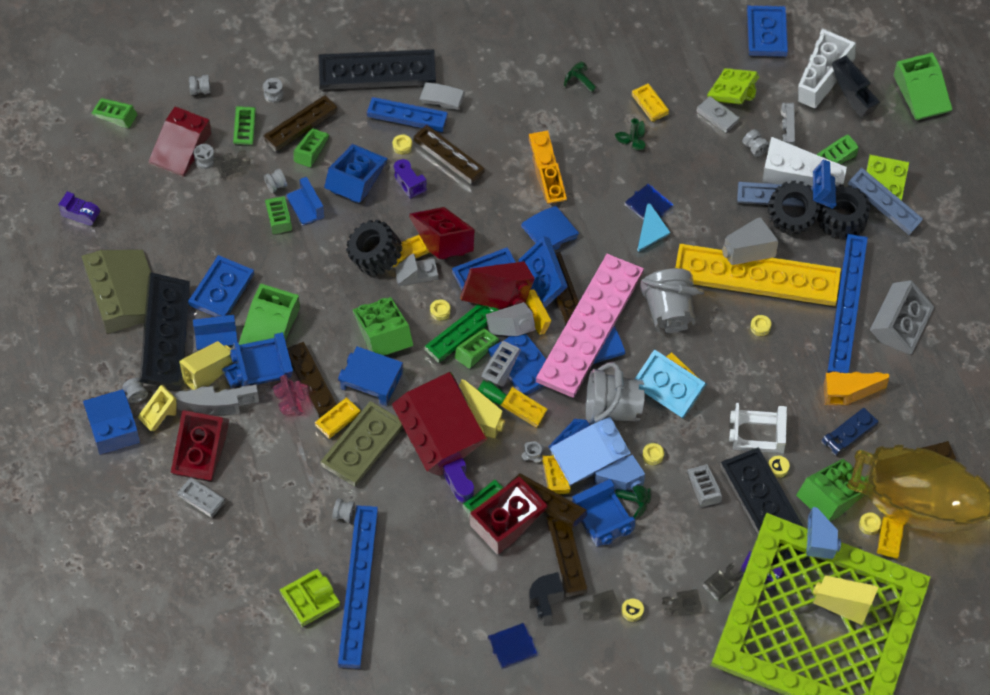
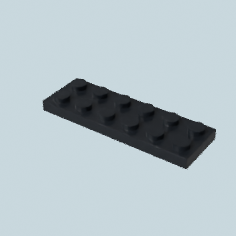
(376, 69)
(164, 331)
(760, 493)

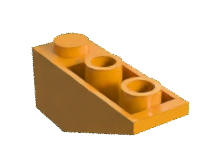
(850, 387)

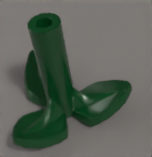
(576, 71)
(636, 131)
(641, 496)

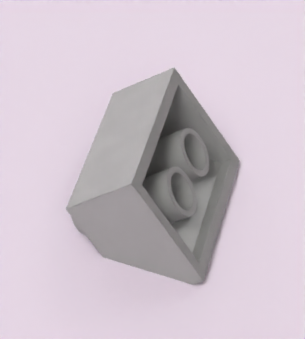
(902, 317)

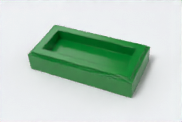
(482, 496)

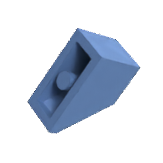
(623, 473)
(821, 536)

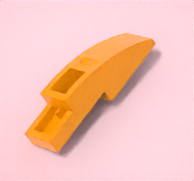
(546, 167)

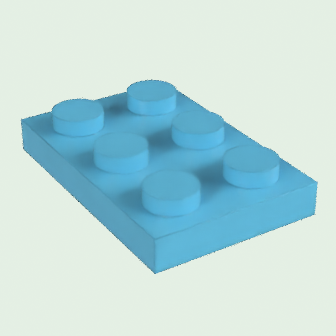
(670, 384)

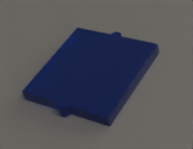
(647, 195)
(512, 645)

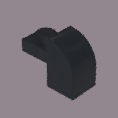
(544, 592)

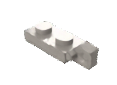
(787, 112)

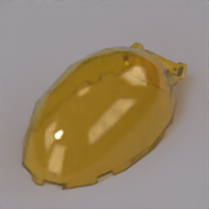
(922, 489)

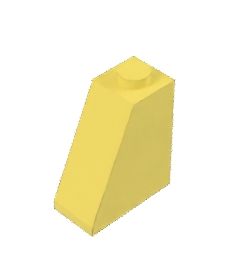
(205, 365)
(485, 411)
(845, 597)

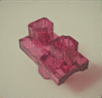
(293, 394)

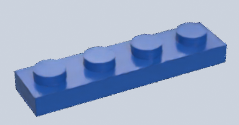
(407, 114)

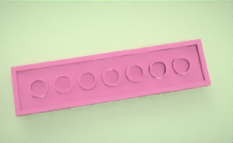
(589, 325)

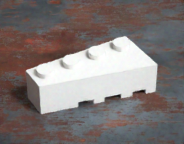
(819, 73)
(793, 163)

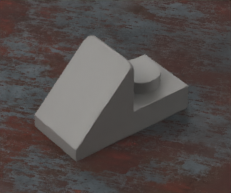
(415, 272)

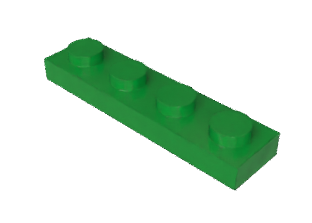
(458, 332)

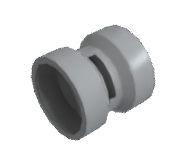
(204, 84)
(756, 143)

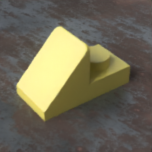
(157, 408)

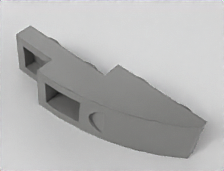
(216, 404)

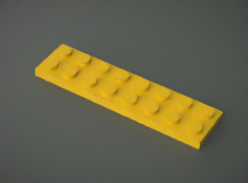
(762, 277)

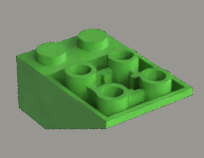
(923, 86)
(269, 314)
(383, 326)
(830, 490)

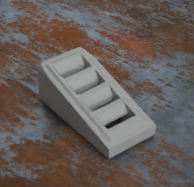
(491, 367)
(708, 499)

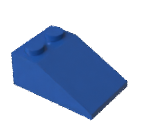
(354, 173)
(111, 421)

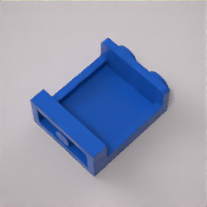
(261, 361)
(371, 374)
(605, 514)

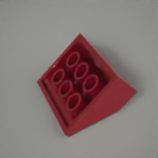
(439, 422)

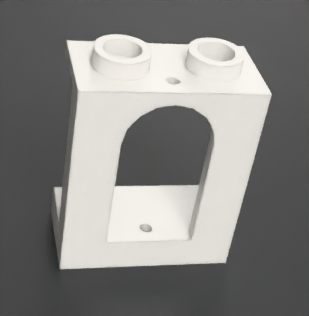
(741, 417)

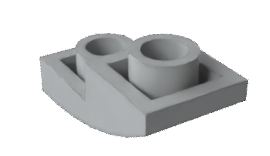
(446, 96)

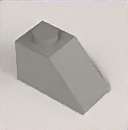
(511, 321)

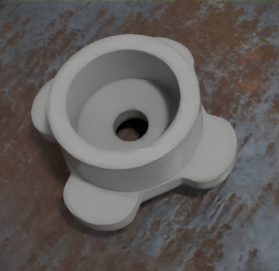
(537, 448)

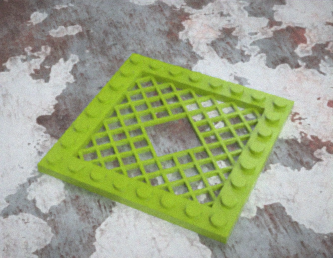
(854, 560)

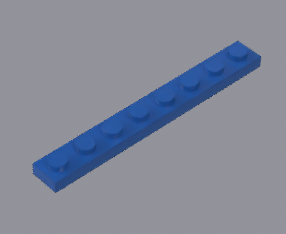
(847, 304)
(358, 587)

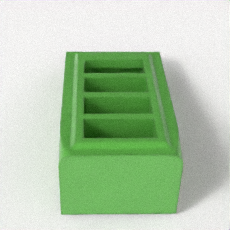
(244, 112)
(124, 119)
(313, 146)
(847, 147)
(279, 226)
(470, 358)

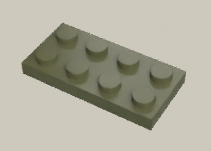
(362, 443)

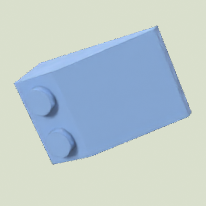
(590, 450)

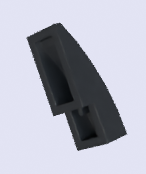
(855, 86)

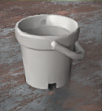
(670, 298)
(613, 396)

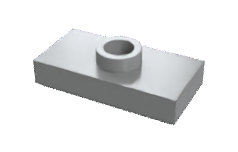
(718, 114)
(201, 497)

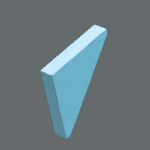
(652, 229)

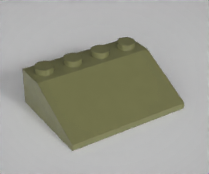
(118, 286)

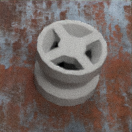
(273, 90)
(205, 151)
(275, 180)
(135, 390)
(343, 510)

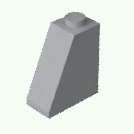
(750, 243)

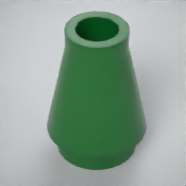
(492, 392)

